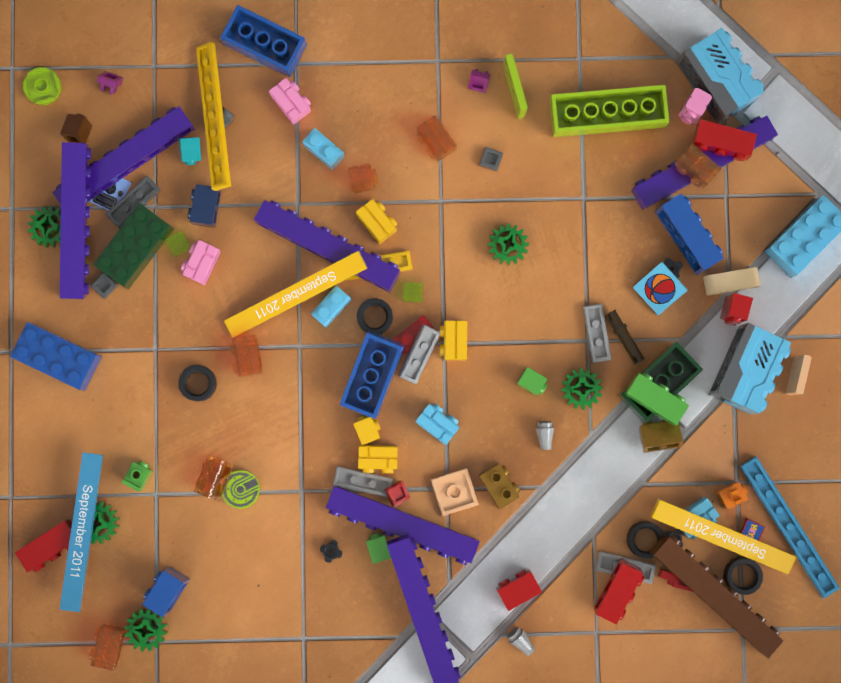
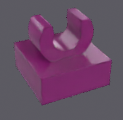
(110, 80)
(479, 81)

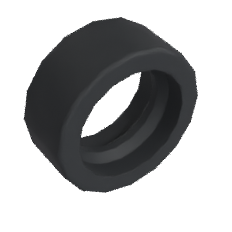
(374, 302)
(183, 386)
(631, 537)
(758, 575)

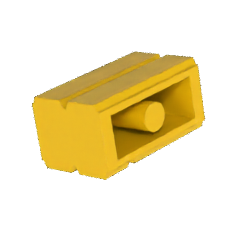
(376, 221)
(454, 340)
(378, 458)

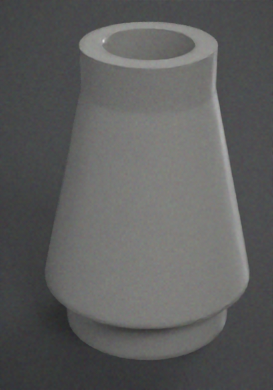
(545, 434)
(520, 640)

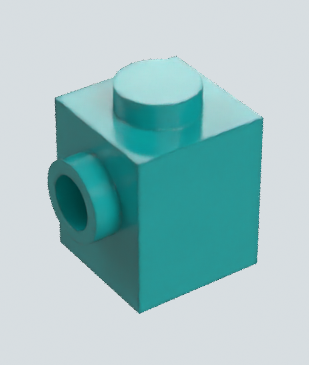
(189, 150)

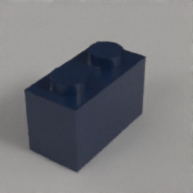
(204, 206)

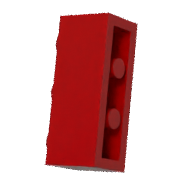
(724, 140)
(45, 547)
(619, 591)

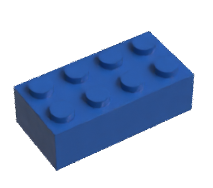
(263, 41)
(689, 234)
(55, 356)
(372, 374)

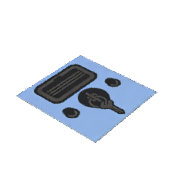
(112, 195)

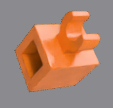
(732, 494)

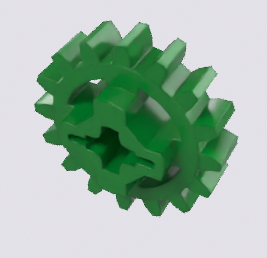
(49, 218)
(517, 248)
(581, 379)
(110, 524)
(144, 638)

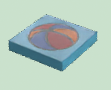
(660, 288)

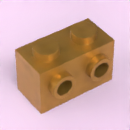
(660, 436)
(499, 485)

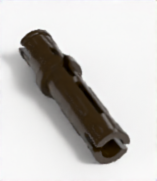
(624, 336)

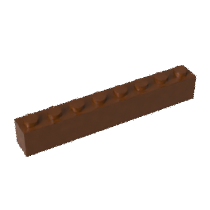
(716, 596)

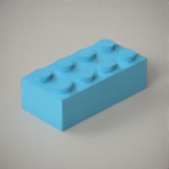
(806, 236)

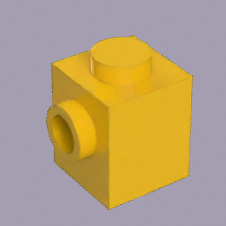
(367, 429)

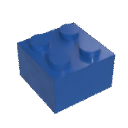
(166, 591)

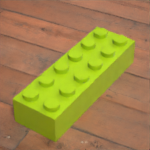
(609, 111)

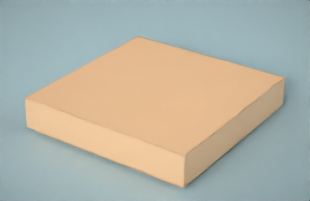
(798, 375)
(454, 492)

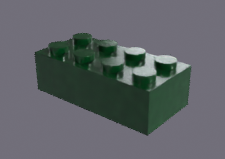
(133, 246)
(671, 368)

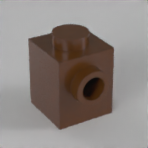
(76, 128)

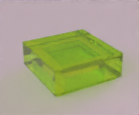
(178, 244)
(412, 292)

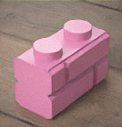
(290, 101)
(694, 106)
(200, 262)

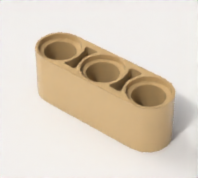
(731, 281)

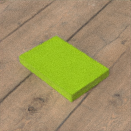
(515, 86)

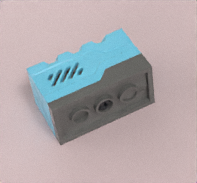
(720, 72)
(750, 369)

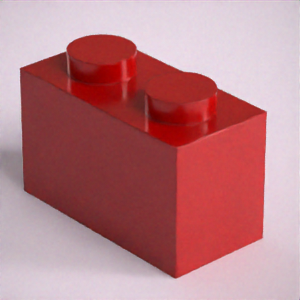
(736, 309)
(518, 589)

